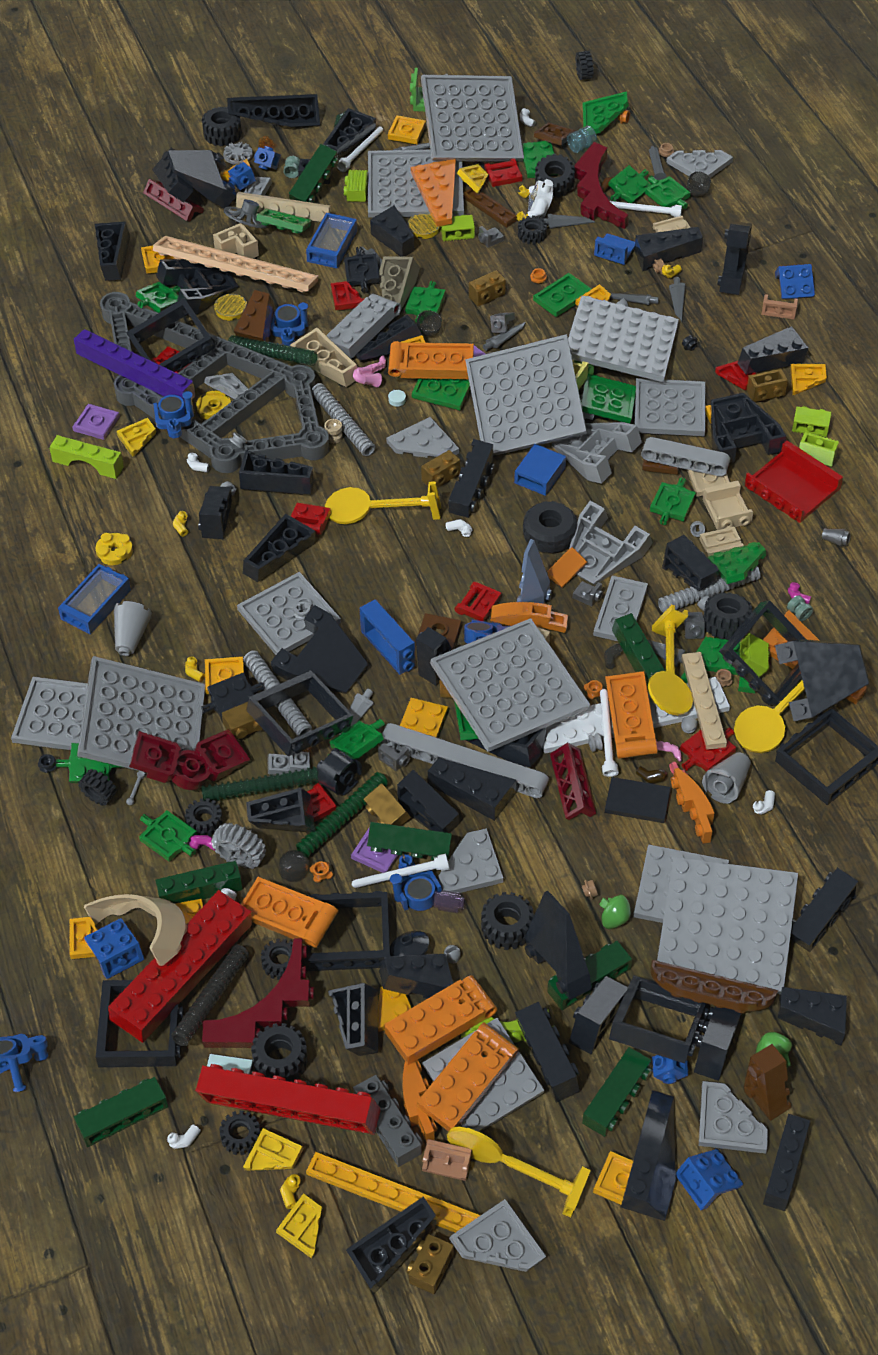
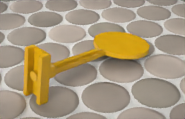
(353, 504)
(666, 688)
(762, 728)
(488, 1151)

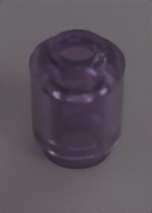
(448, 901)

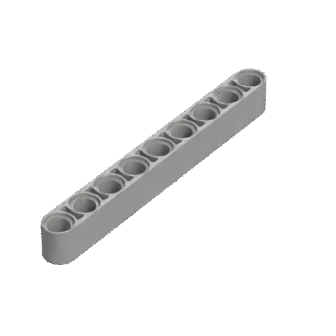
(430, 748)

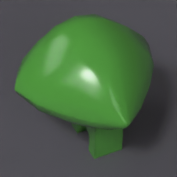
(615, 912)
(780, 1042)

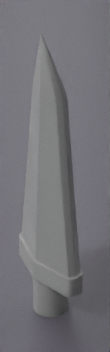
(360, 706)

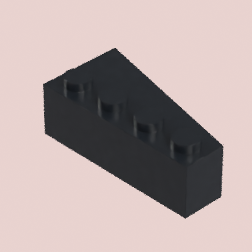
(112, 247)
(391, 1243)

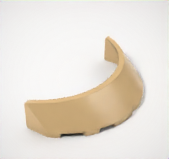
(170, 920)

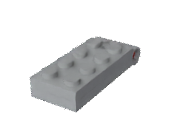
(363, 324)

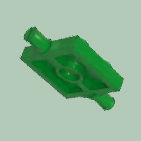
(629, 184)
(667, 192)
(157, 296)
(425, 299)
(672, 501)
(359, 738)
(79, 766)
(167, 835)

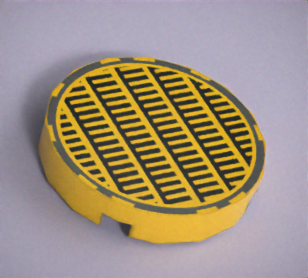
(423, 226)
(230, 306)

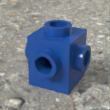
(267, 158)
(241, 176)
(668, 1069)

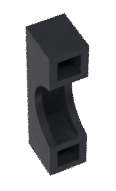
(786, 1162)

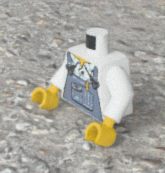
(539, 199)

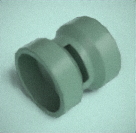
(291, 166)
(800, 608)

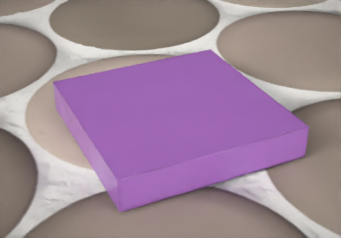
(96, 421)
(379, 861)

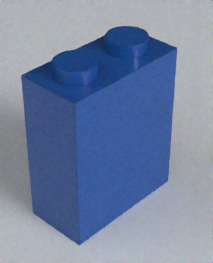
(540, 469)

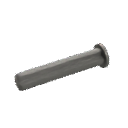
(656, 163)

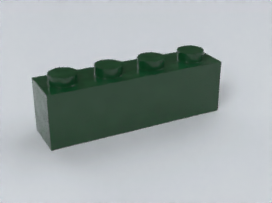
(314, 174)
(636, 646)
(407, 839)
(199, 883)
(609, 962)
(617, 1091)
(120, 1111)

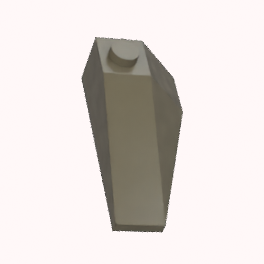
(398, 277)

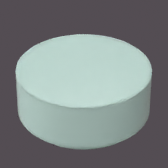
(397, 398)

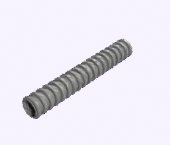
(349, 426)
(691, 595)
(287, 708)

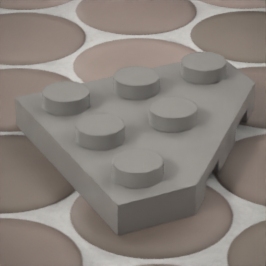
(700, 161)
(422, 440)
(472, 864)
(728, 1122)
(498, 1240)

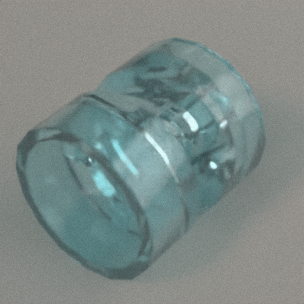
(581, 139)

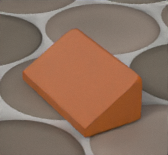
(566, 567)

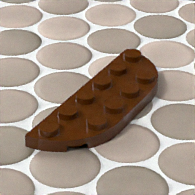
(712, 988)

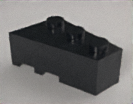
(215, 512)
(426, 804)
(283, 811)

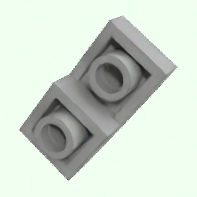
(280, 763)

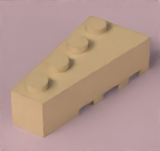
(330, 359)

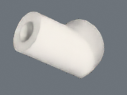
(524, 118)
(195, 464)
(461, 525)
(766, 805)
(180, 1141)

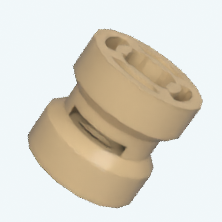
(334, 429)

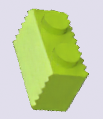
(356, 185)
(461, 228)
(811, 421)
(819, 448)
(755, 654)

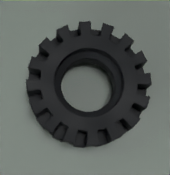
(584, 65)
(532, 229)
(97, 787)
(204, 807)
(271, 951)
(236, 1121)

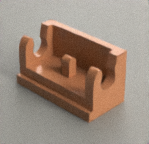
(779, 308)
(446, 1160)

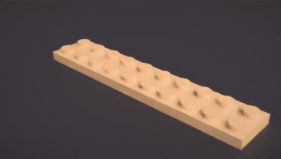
(235, 263)

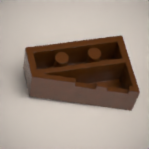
(256, 317)
(767, 1080)

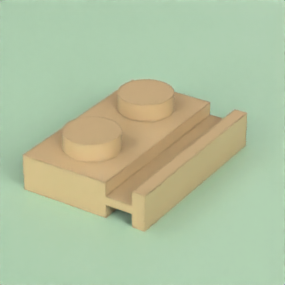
(671, 224)
(720, 540)

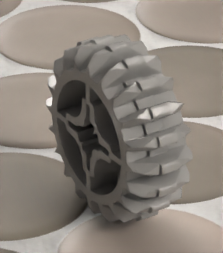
(238, 844)

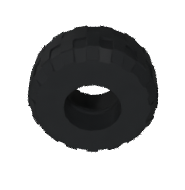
(538, 525)

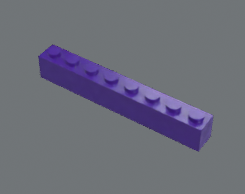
(131, 365)

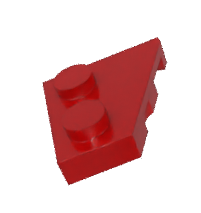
(344, 296)
(734, 374)

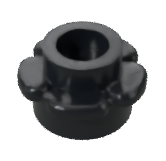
(690, 343)
(47, 759)

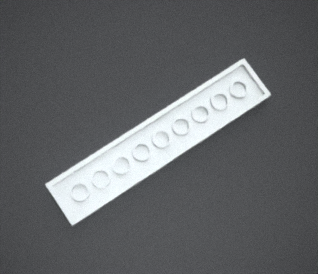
(588, 722)

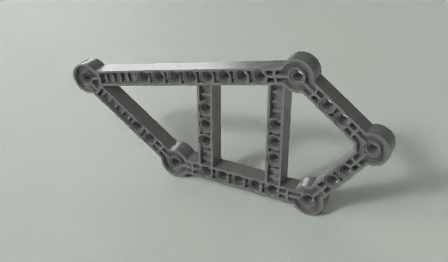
(275, 376)

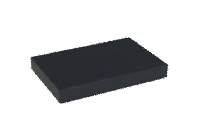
(637, 799)

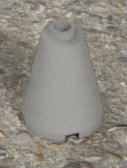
(129, 626)
(727, 778)

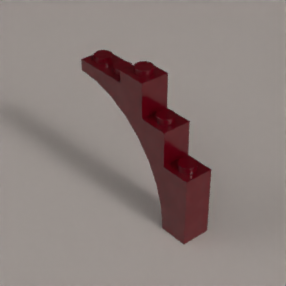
(595, 202)
(290, 991)

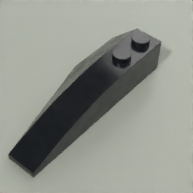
(280, 110)
(653, 1165)

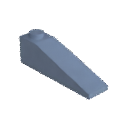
(534, 581)

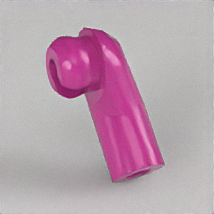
(794, 591)
(205, 840)

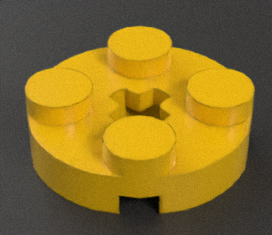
(212, 397)
(108, 541)

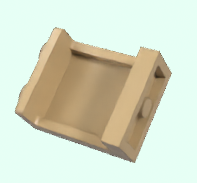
(726, 505)

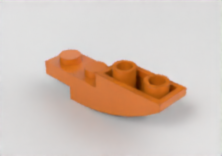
(517, 612)
(695, 801)
(413, 1089)

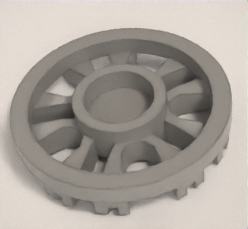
(237, 152)

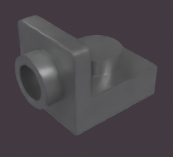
(490, 237)
(500, 321)
(587, 593)
(694, 625)
(392, 758)

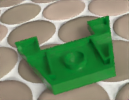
(714, 660)

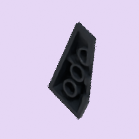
(399, 331)
(521, 751)

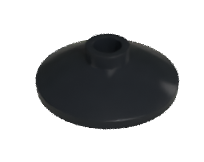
(410, 944)

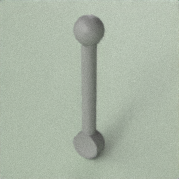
(141, 775)

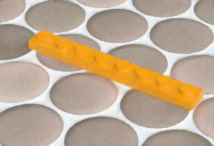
(385, 1191)

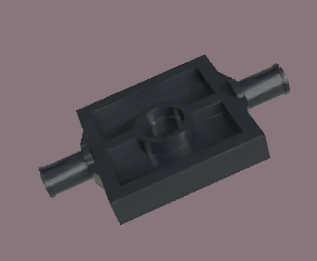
(361, 269)
(230, 694)

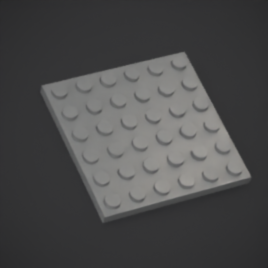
(471, 118)
(393, 184)
(622, 338)
(526, 395)
(509, 684)
(133, 700)
(729, 920)

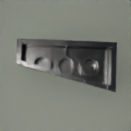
(350, 132)
(173, 184)
(667, 245)
(773, 352)
(274, 475)
(472, 479)
(278, 547)
(473, 787)
(824, 909)
(548, 1051)

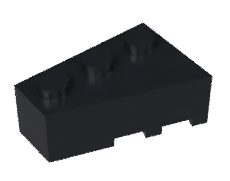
(393, 231)
(689, 563)
(430, 645)
(416, 974)
(814, 1011)
(596, 1013)
(358, 1017)
(716, 1041)

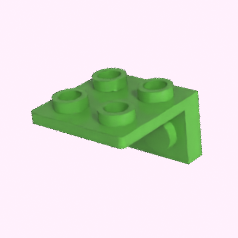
(416, 97)

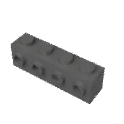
(392, 1127)

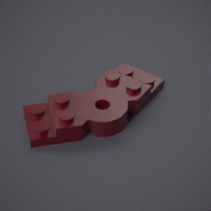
(188, 769)

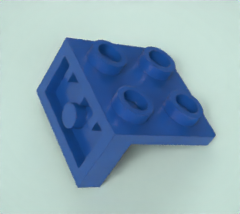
(613, 248)
(795, 281)
(114, 948)
(707, 1177)

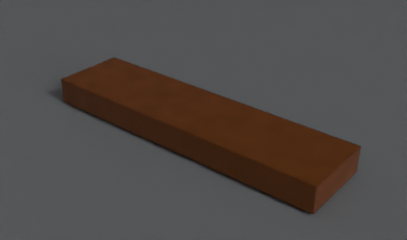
(490, 207)

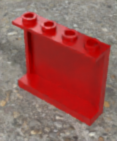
(794, 482)

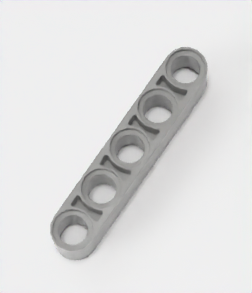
(685, 456)

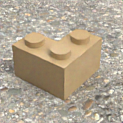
(236, 240)

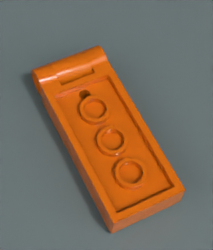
(429, 360)
(631, 715)
(289, 911)
(439, 1019)
(467, 1077)

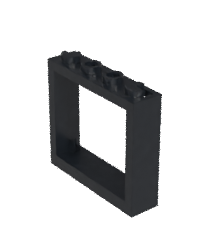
(165, 319)
(786, 629)
(291, 688)
(849, 733)
(352, 959)
(651, 1041)
(131, 1058)

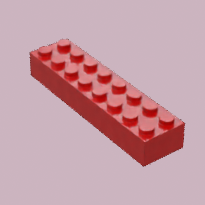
(160, 988)
(288, 1099)

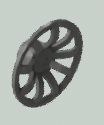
(248, 208)

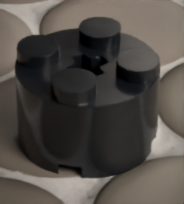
(339, 772)

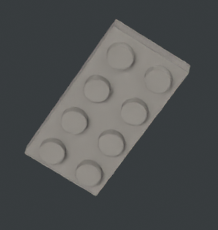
(621, 598)

